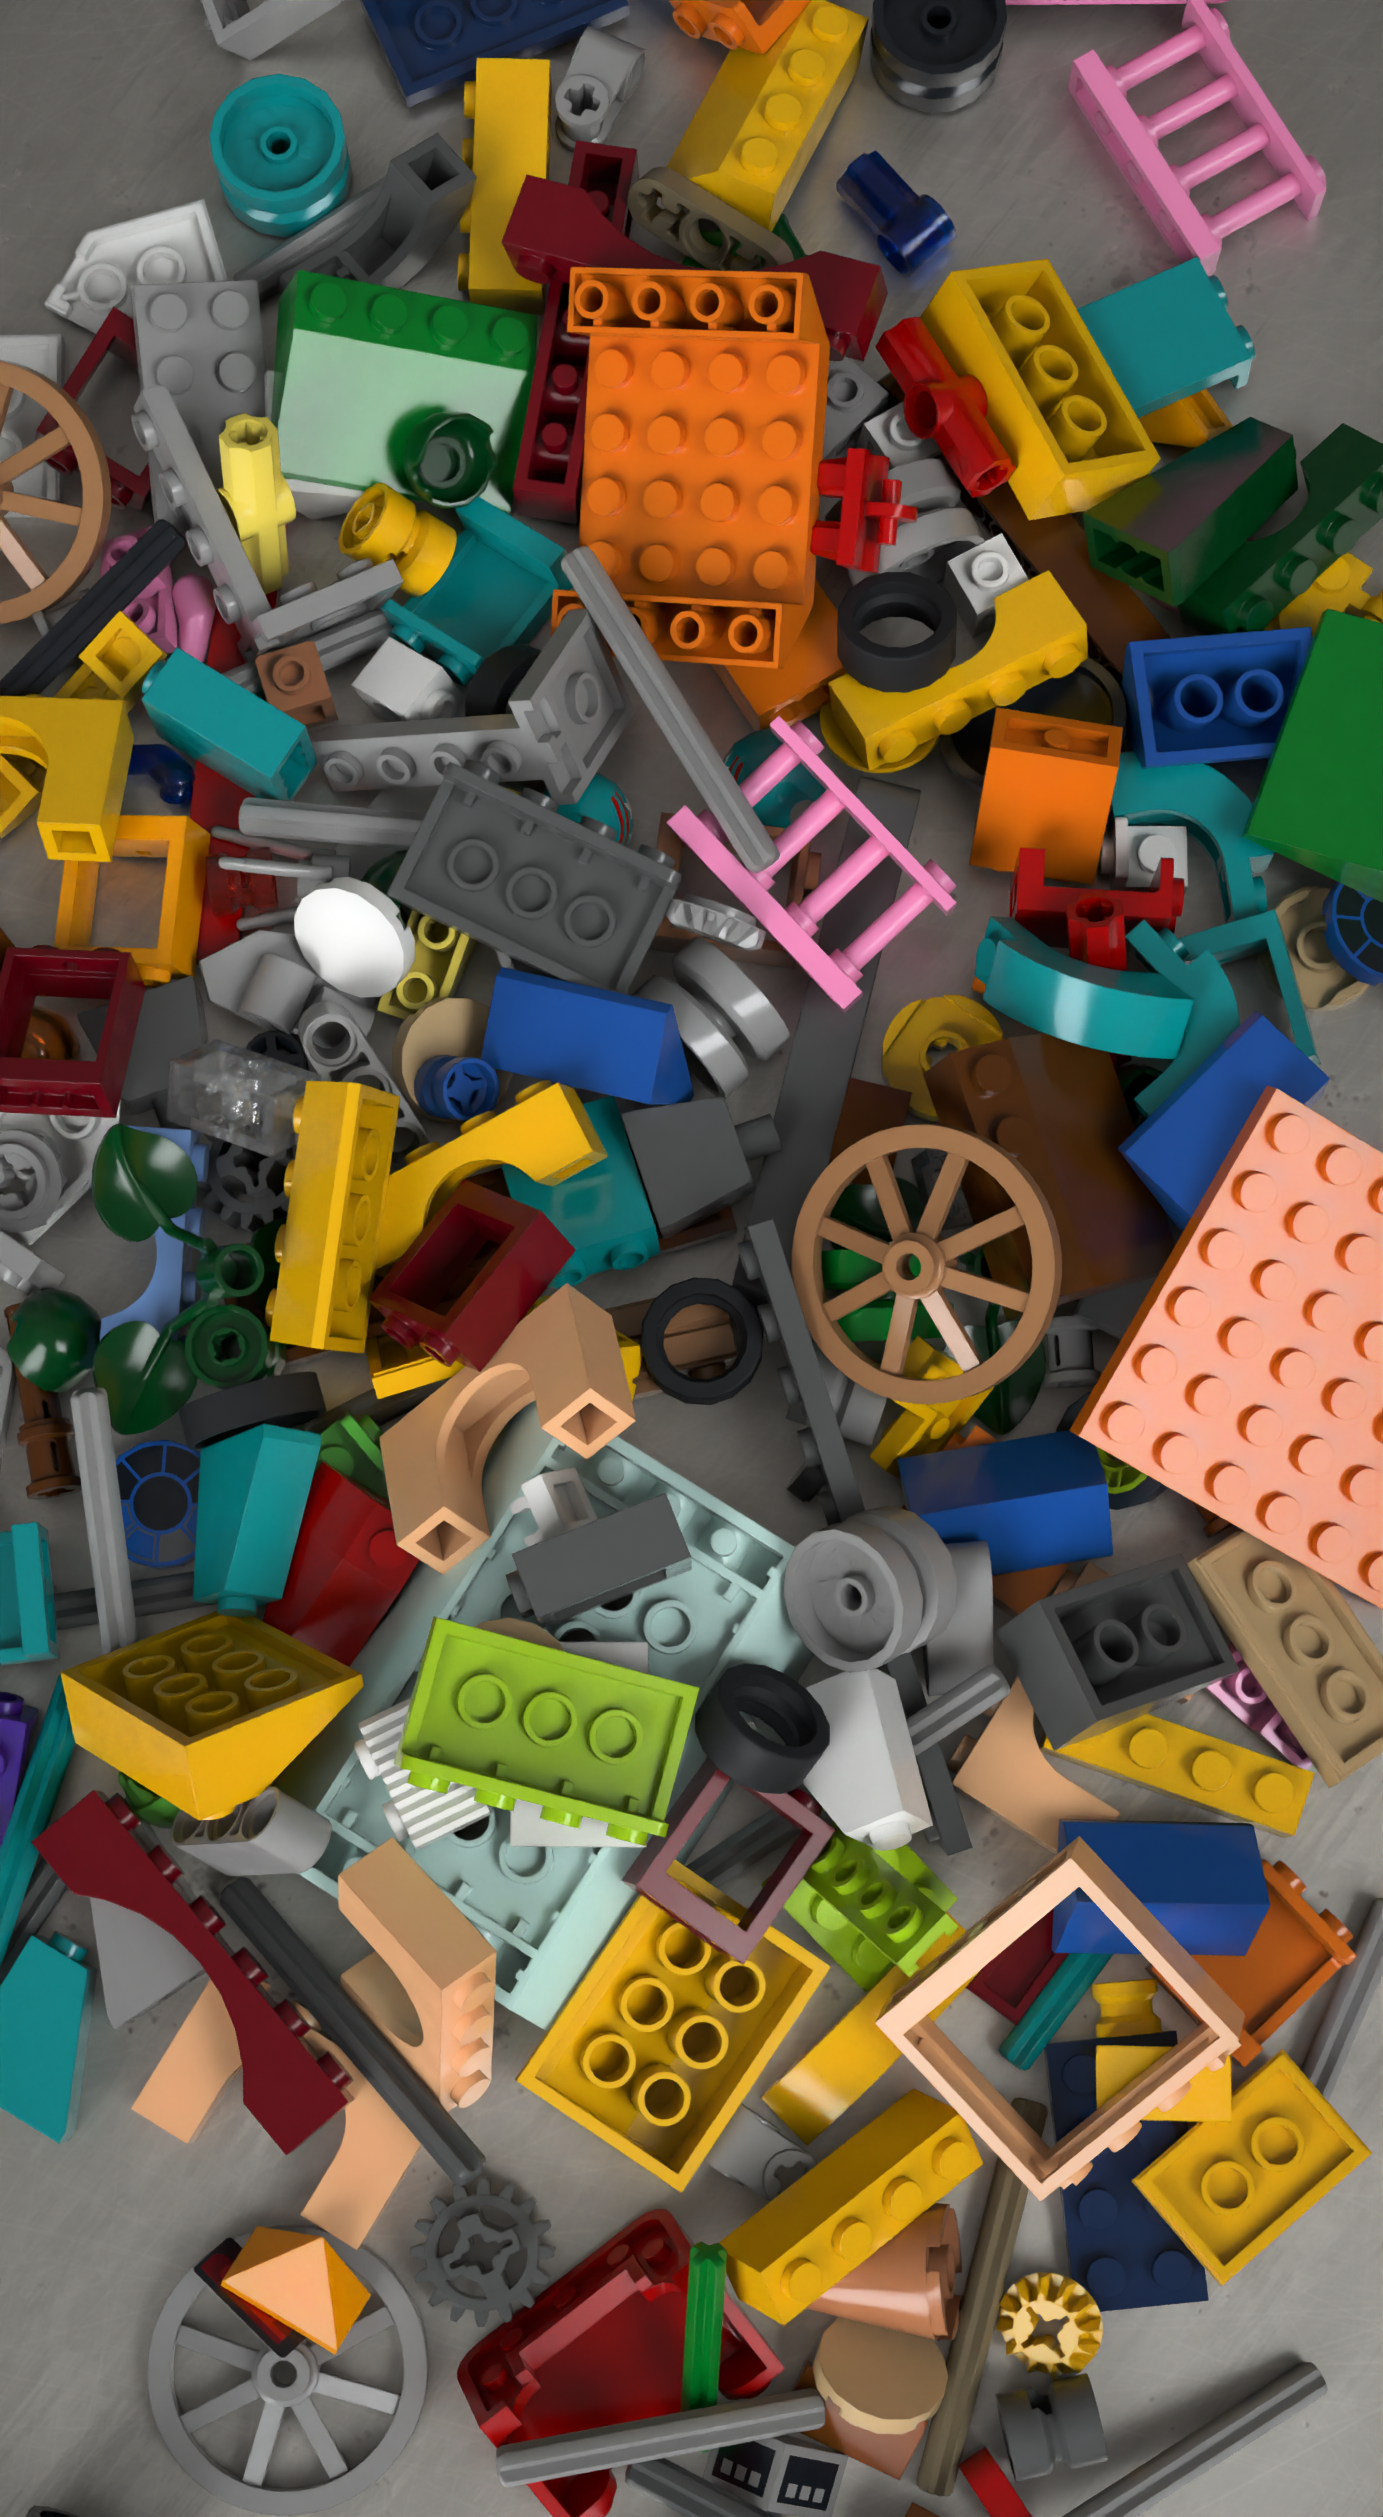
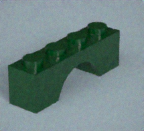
(1270, 572)

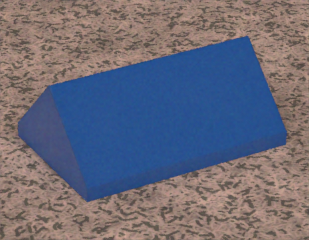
(1210, 695)
(586, 1038)
(1196, 1126)
(1028, 1497)
(1191, 1876)

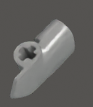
(273, 985)

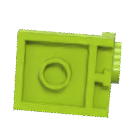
(871, 1907)

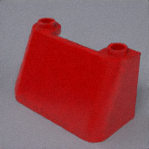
(603, 2354)

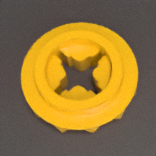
(1052, 2298)

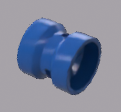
(469, 1093)

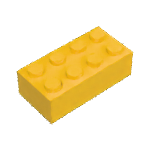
(1043, 385)

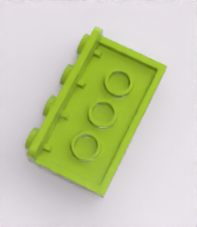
(545, 1730)

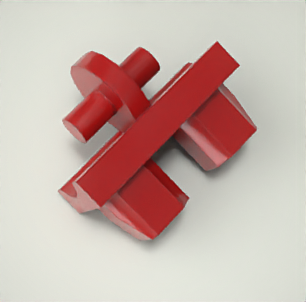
(868, 510)

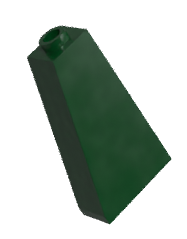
(1194, 512)

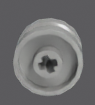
(940, 527)
(717, 1016)
(870, 1588)

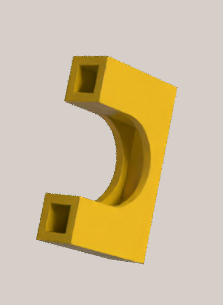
(87, 765)

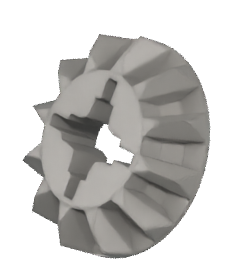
(716, 922)
(17, 1209)

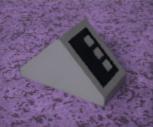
(780, 2475)

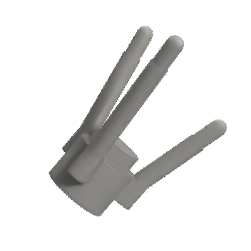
(313, 868)

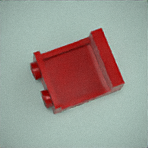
(1043, 907)

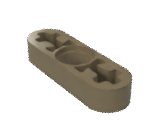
(685, 234)

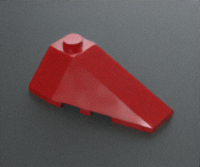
(341, 1568)

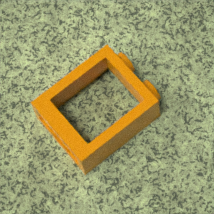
(185, 848)

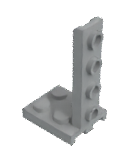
(215, 543)
(559, 728)

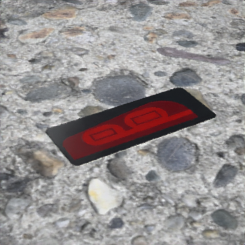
(273, 2333)

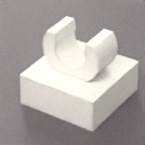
(556, 1503)

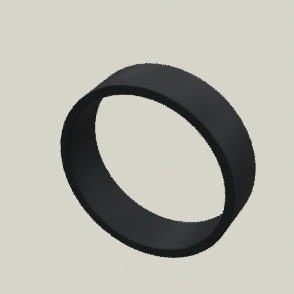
(272, 1401)

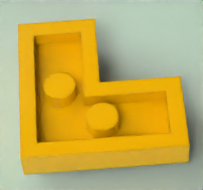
(925, 1426)

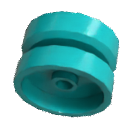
(280, 154)

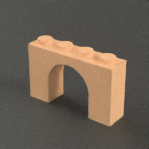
(436, 1454)
(1008, 1771)
(429, 1974)
(375, 2141)

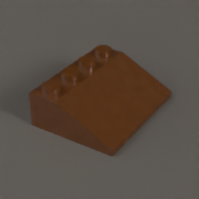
(1063, 1121)

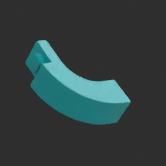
(1214, 819)
(1079, 1001)
(1212, 1014)

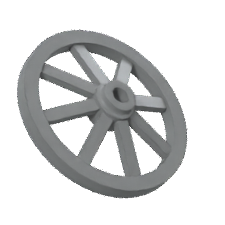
(307, 2359)

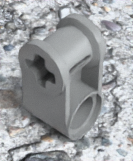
(596, 87)
(753, 2150)

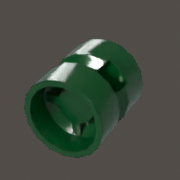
(232, 1347)

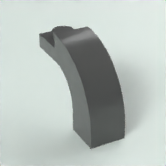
(406, 225)

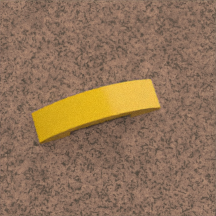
(111, 669)
(847, 2056)

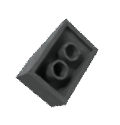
(1116, 1650)

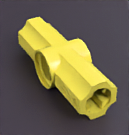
(257, 495)

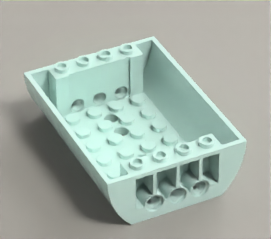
(553, 1905)

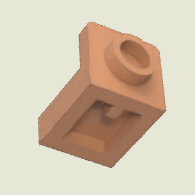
(297, 684)

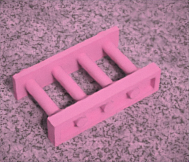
(1165, 187)
(797, 923)

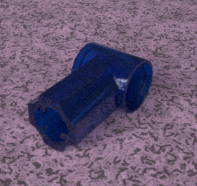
(904, 225)

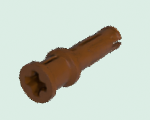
(44, 1436)

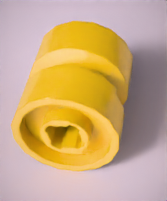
(387, 527)

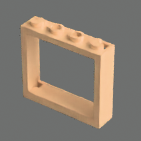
(1116, 2121)

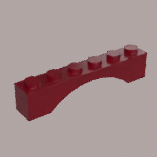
(563, 229)
(283, 2076)

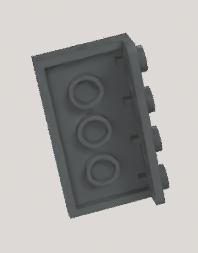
(535, 881)

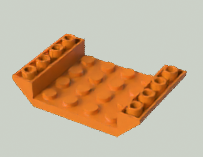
(702, 455)

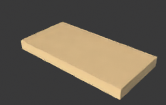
(1300, 1649)

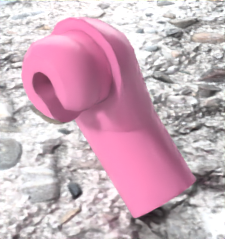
(195, 613)

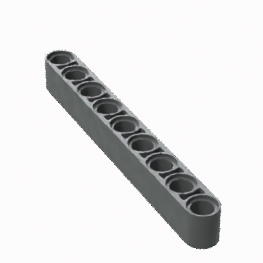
(826, 1036)

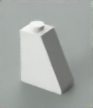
(870, 1767)

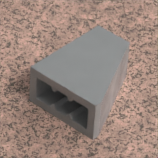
(138, 1958)

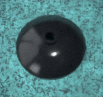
(1082, 695)

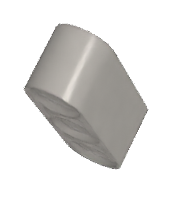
(356, 1058)
(968, 1639)
(258, 1837)

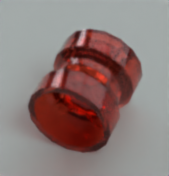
(228, 888)

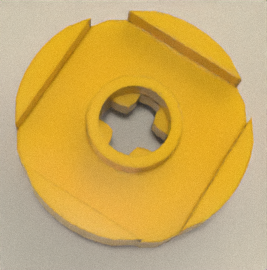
(929, 1024)

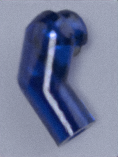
(165, 769)

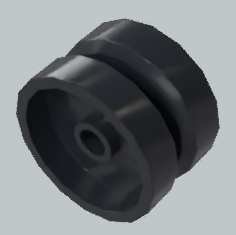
(936, 50)

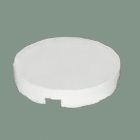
(354, 937)

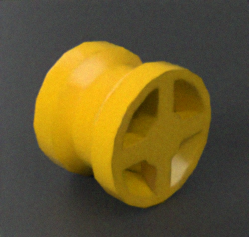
(1126, 2008)

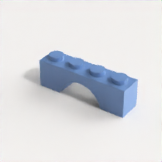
(173, 1283)

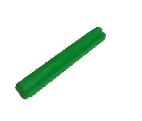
(703, 2326)

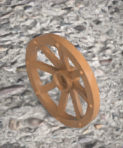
(91, 517)
(937, 1263)

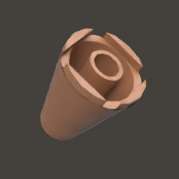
(906, 2281)

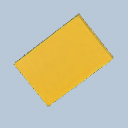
(1250, 2179)

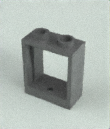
(599, 1562)

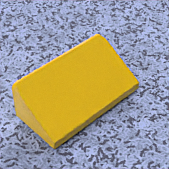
(1205, 2102)

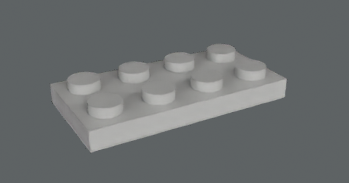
(210, 356)

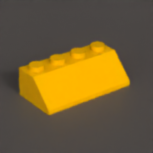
(771, 112)
(333, 1216)

